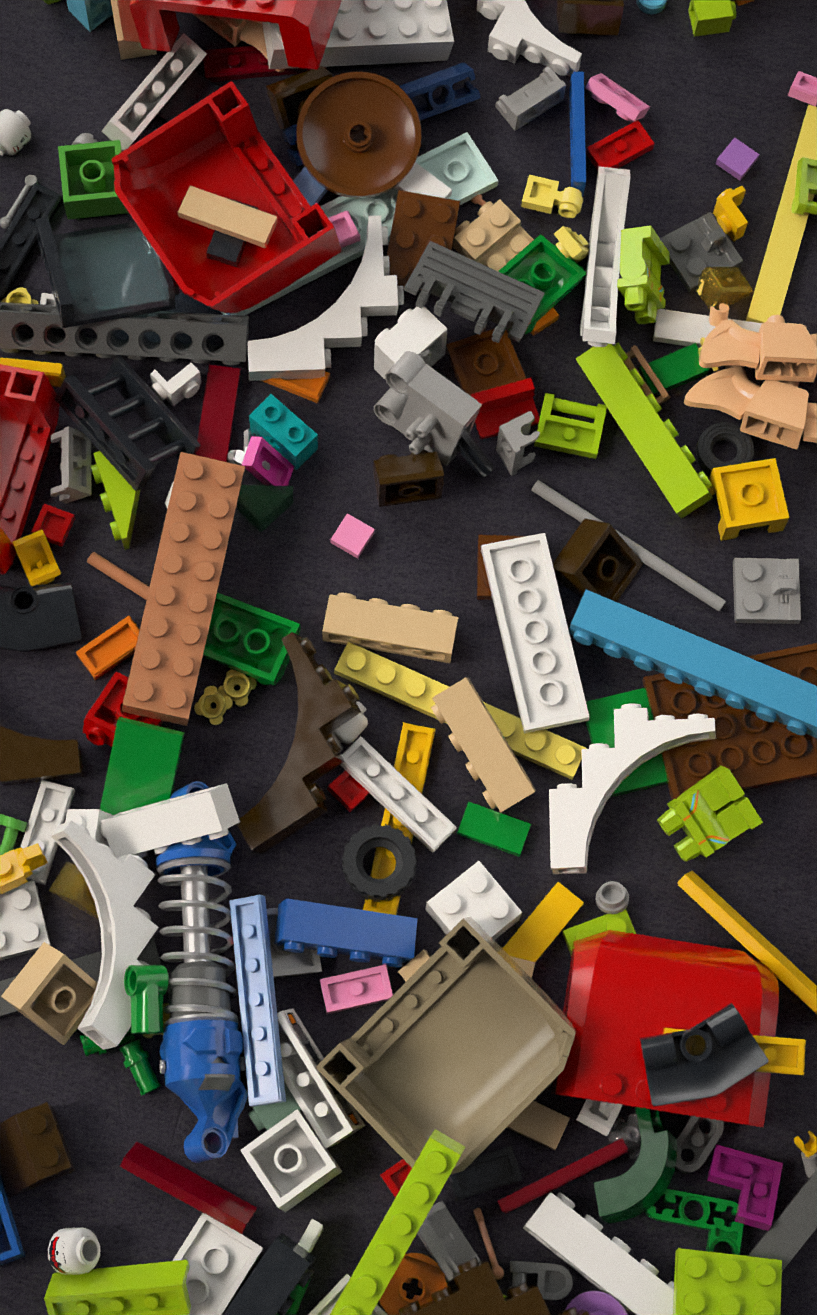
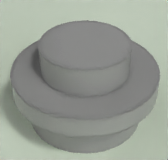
(612, 898)

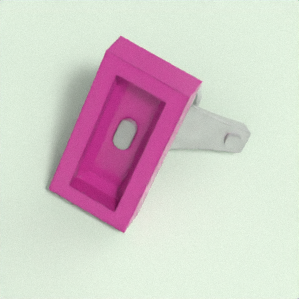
(262, 461)

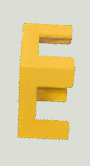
(749, 497)

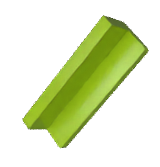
(122, 1291)

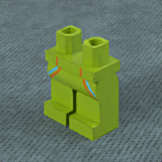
(640, 267)
(709, 814)

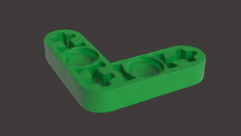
(717, 1231)

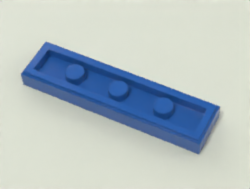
(577, 131)

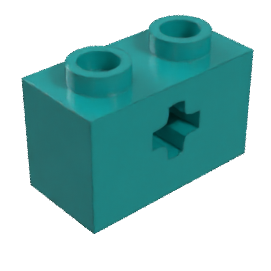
(283, 431)

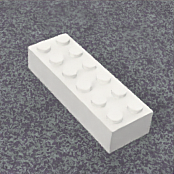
(378, 34)

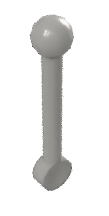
(30, 180)

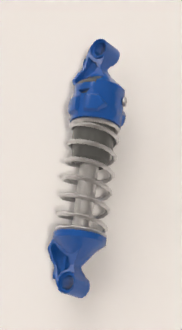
(203, 1034)

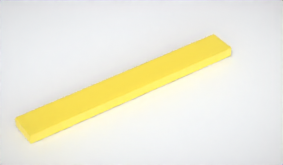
(785, 234)

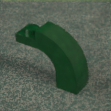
(647, 1179)

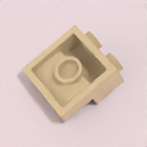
(492, 237)

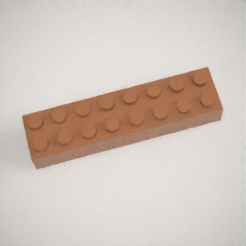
(183, 589)

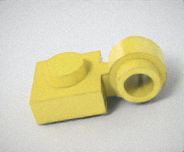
(543, 194)
(571, 244)

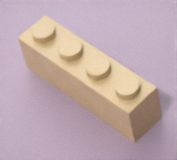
(390, 627)
(483, 744)

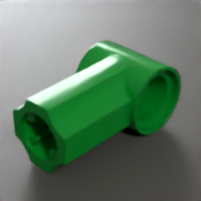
(146, 987)

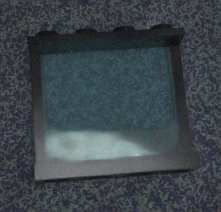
(104, 273)

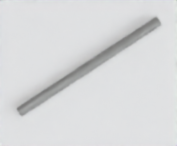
(644, 555)

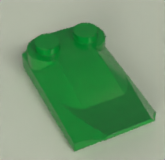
(547, 270)
(248, 639)

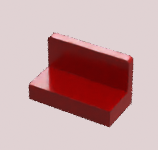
(503, 405)

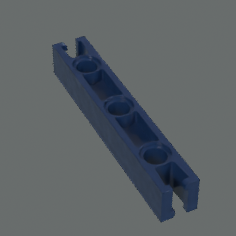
(420, 93)

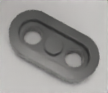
(697, 1142)

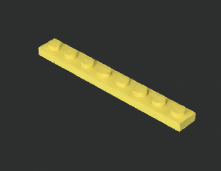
(417, 692)

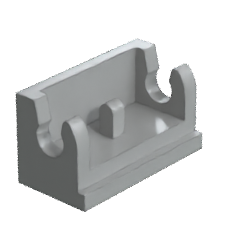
(532, 99)
(513, 439)
(74, 465)
(445, 1240)

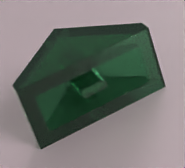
(264, 503)

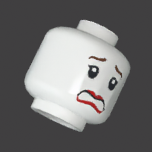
(13, 131)

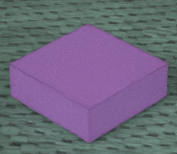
(737, 159)

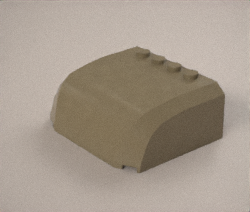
(453, 1049)

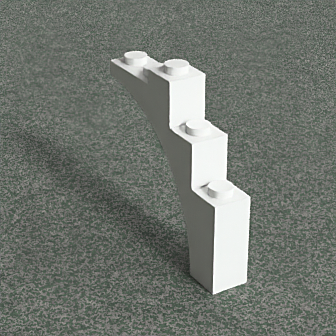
(523, 34)
(603, 263)
(302, 351)
(603, 769)
(124, 928)

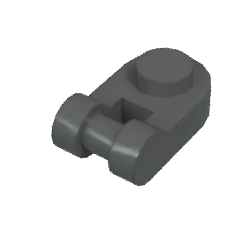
(552, 1279)

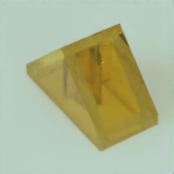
(722, 286)
(73, 888)

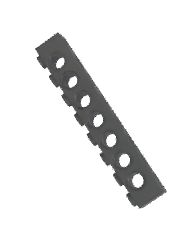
(199, 326)

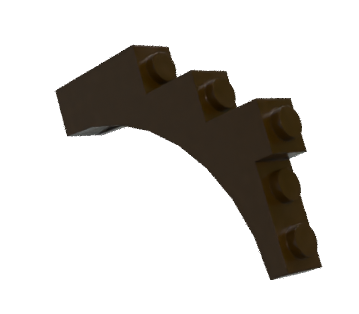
(314, 752)
(37, 759)
(480, 1295)

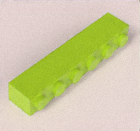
(645, 429)
(399, 1226)

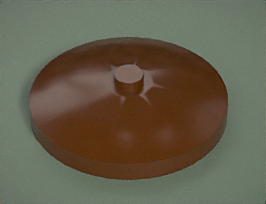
(358, 135)

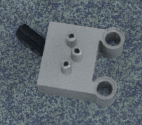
(431, 412)

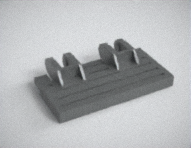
(474, 292)

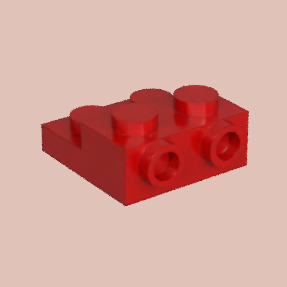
(103, 715)

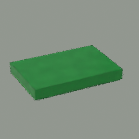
(601, 730)
(140, 765)

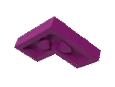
(755, 1177)

